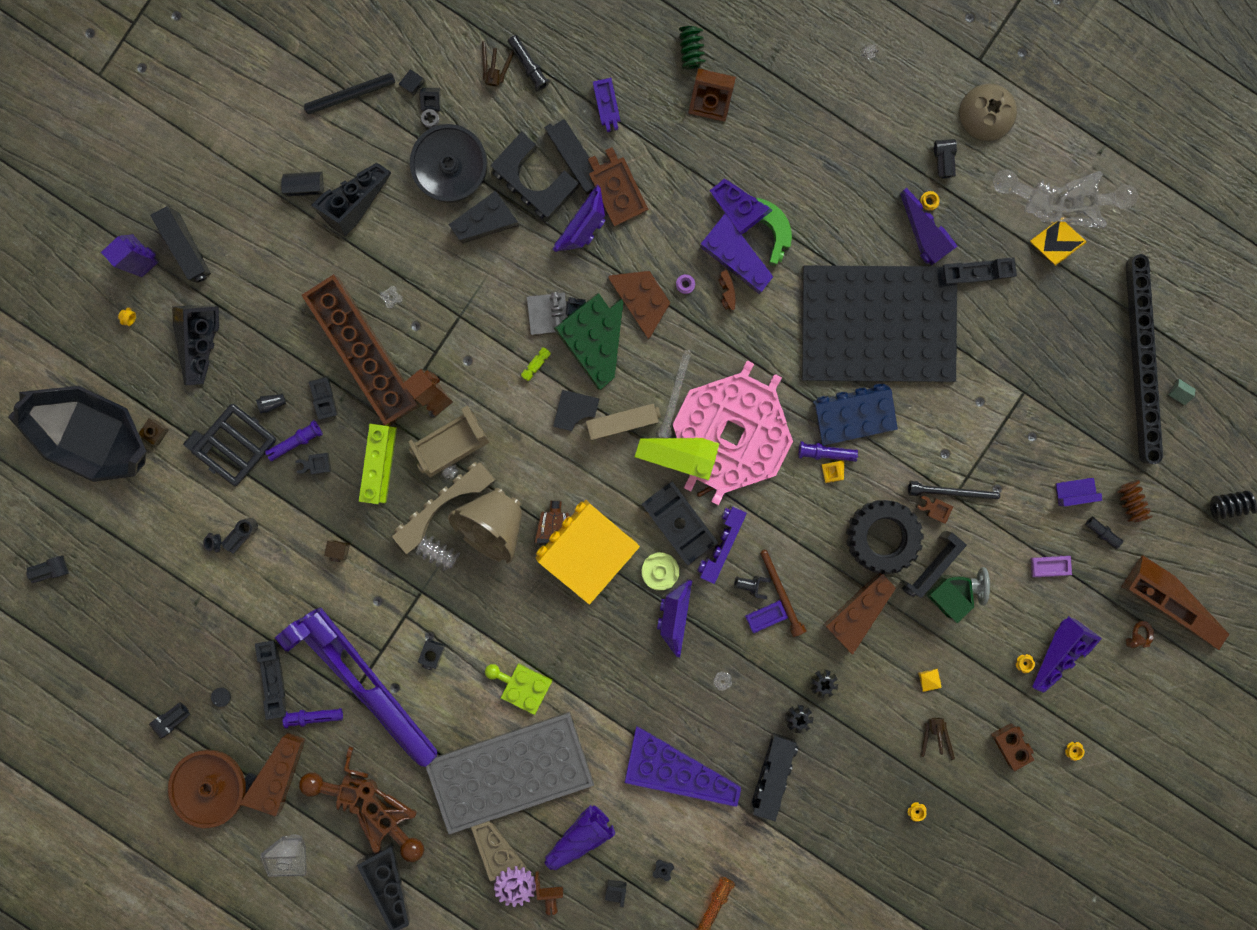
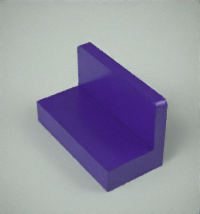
(1077, 492)

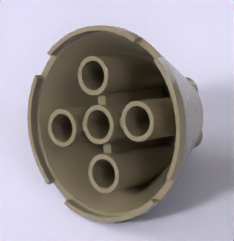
(490, 524)

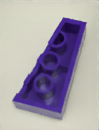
(130, 255)

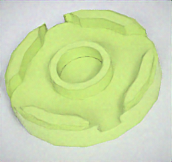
(660, 571)

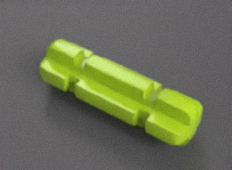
(535, 364)

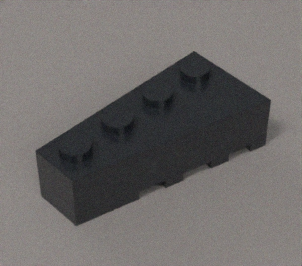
(773, 777)

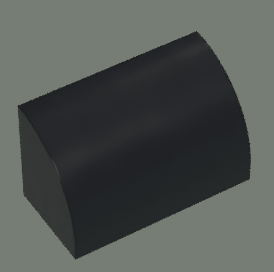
(302, 184)

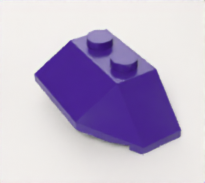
(583, 223)
(674, 616)

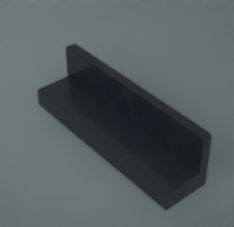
(572, 153)

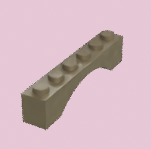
(411, 534)

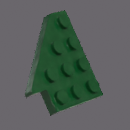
(593, 338)

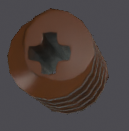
(1133, 501)

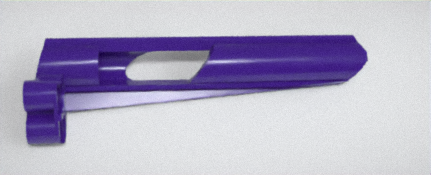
(328, 643)

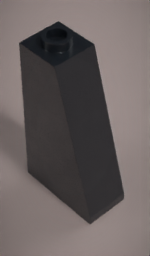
(181, 243)

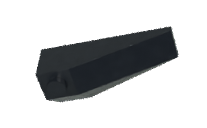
(349, 202)
(194, 337)

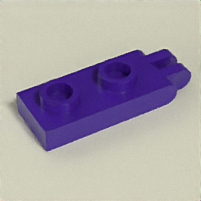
(606, 103)

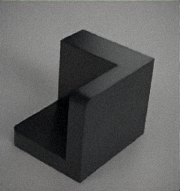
(616, 891)

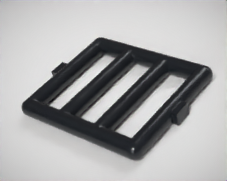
(221, 423)

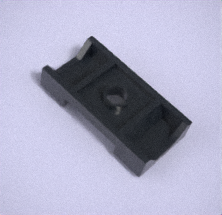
(669, 505)

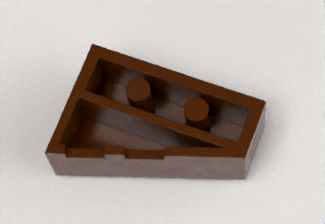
(426, 390)

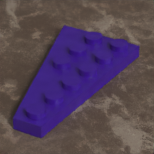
(667, 769)

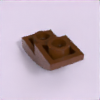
(728, 297)

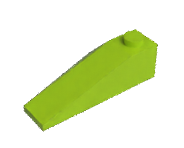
(685, 455)

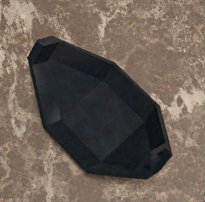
(80, 432)

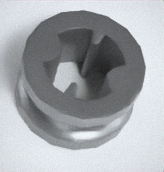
(425, 115)

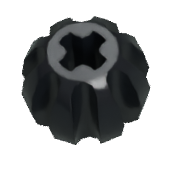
(825, 677)
(800, 724)

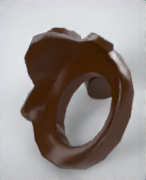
(1139, 641)

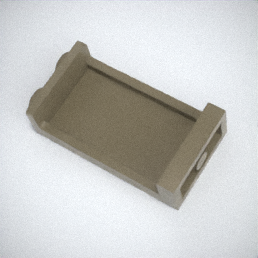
(449, 443)

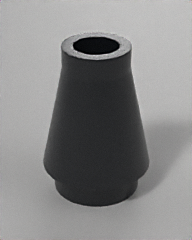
(269, 403)

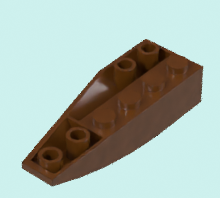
(1174, 600)

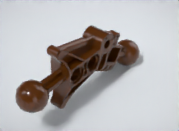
(348, 795)

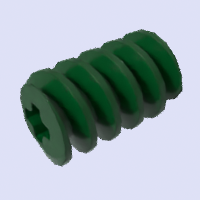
(690, 47)

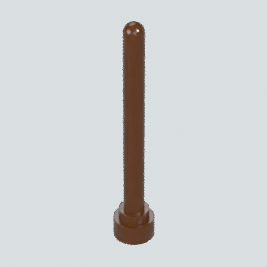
(797, 627)

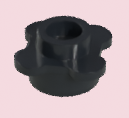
(212, 542)
(663, 865)

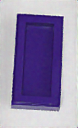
(766, 616)

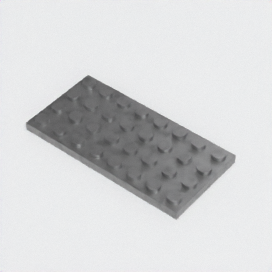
(509, 773)

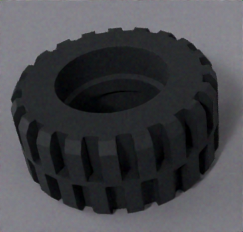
(909, 544)

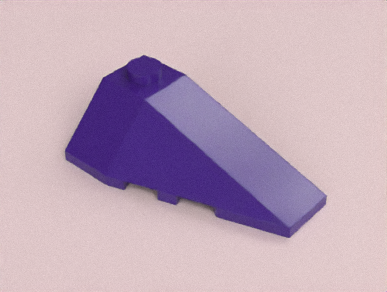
(931, 240)
(1068, 644)

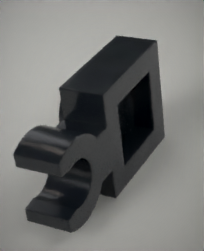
(317, 464)

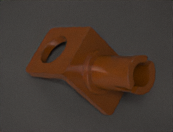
(549, 895)

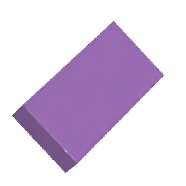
(1051, 566)

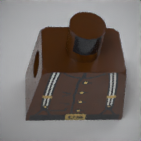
(550, 522)

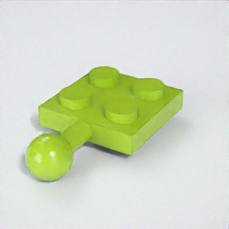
(524, 688)

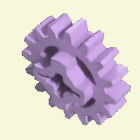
(515, 885)

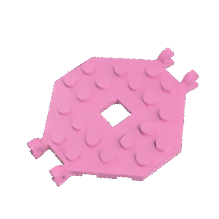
(749, 406)

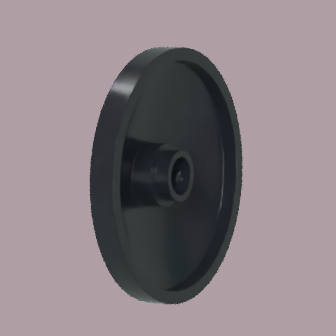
(448, 163)

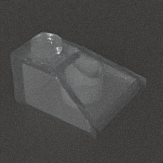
(285, 857)

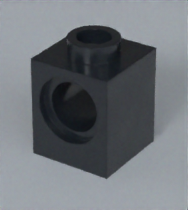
(437, 648)

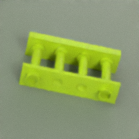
(377, 464)

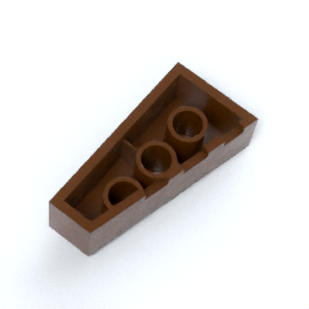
(859, 613)

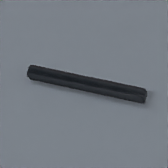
(349, 93)

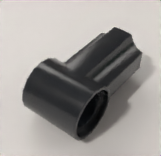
(945, 153)
(238, 535)
(51, 569)
(166, 722)

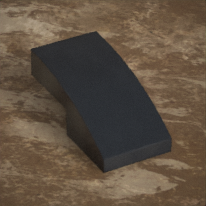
(323, 397)

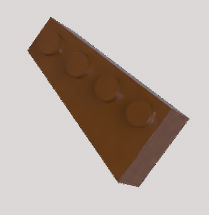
(274, 780)

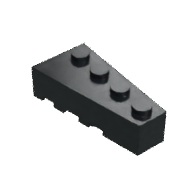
(385, 885)

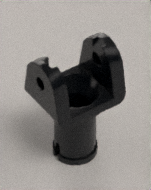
(751, 585)

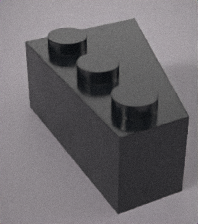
(484, 219)

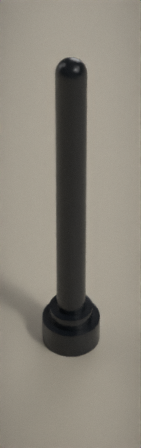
(916, 488)

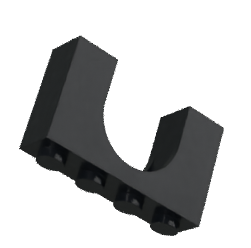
(508, 168)

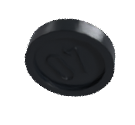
(221, 697)

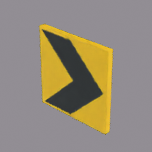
(1058, 242)

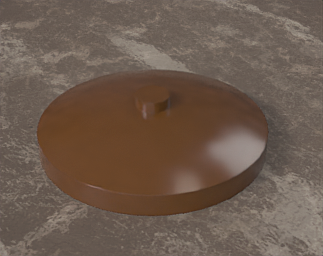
(206, 788)

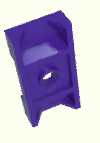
(709, 568)

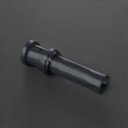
(533, 70)

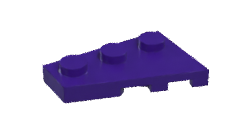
(739, 206)

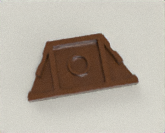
(642, 298)

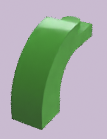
(781, 230)

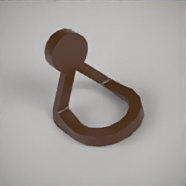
(346, 768)

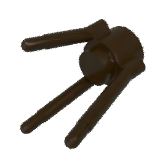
(491, 74)
(937, 727)

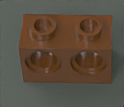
(1010, 748)

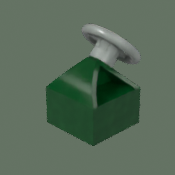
(955, 594)

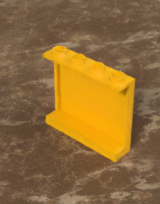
(586, 551)

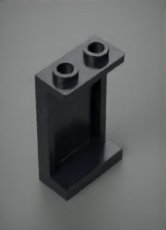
(937, 566)

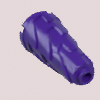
(584, 835)

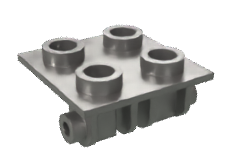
(546, 312)

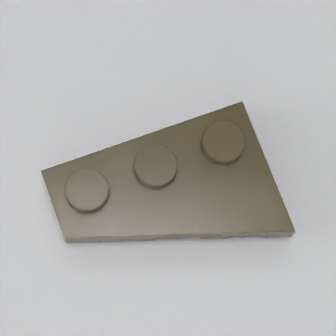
(495, 850)

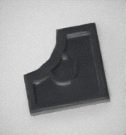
(573, 408)

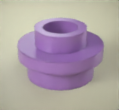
(689, 279)

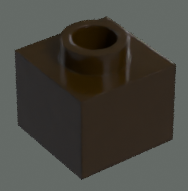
(158, 434)
(336, 550)

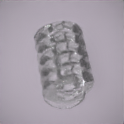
(437, 553)

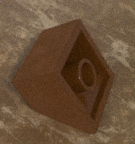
(712, 95)

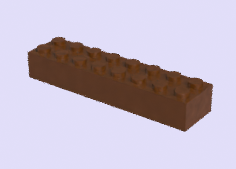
(360, 350)

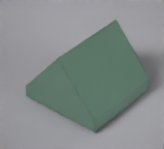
(1182, 392)

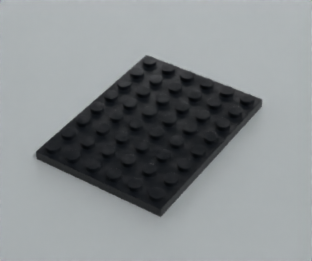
(878, 324)

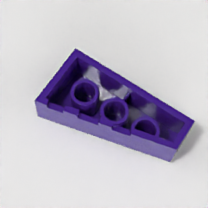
(736, 255)

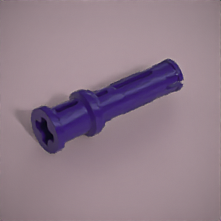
(301, 437)
(818, 451)
(303, 718)

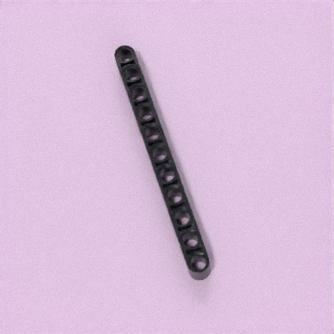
(1149, 351)

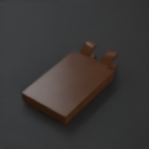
(618, 188)

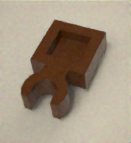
(937, 510)

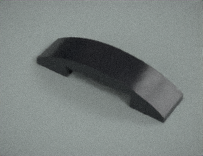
(979, 271)
(272, 679)

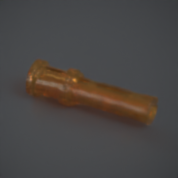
(719, 898)

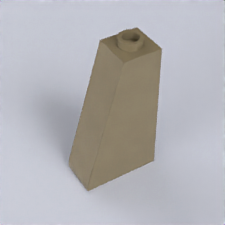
(623, 421)

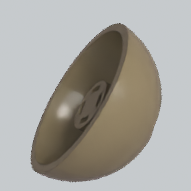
(980, 117)

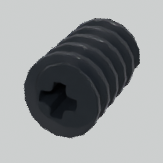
(1230, 503)

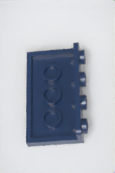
(855, 414)

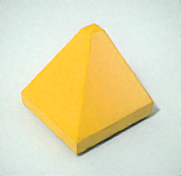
(833, 471)
(930, 680)

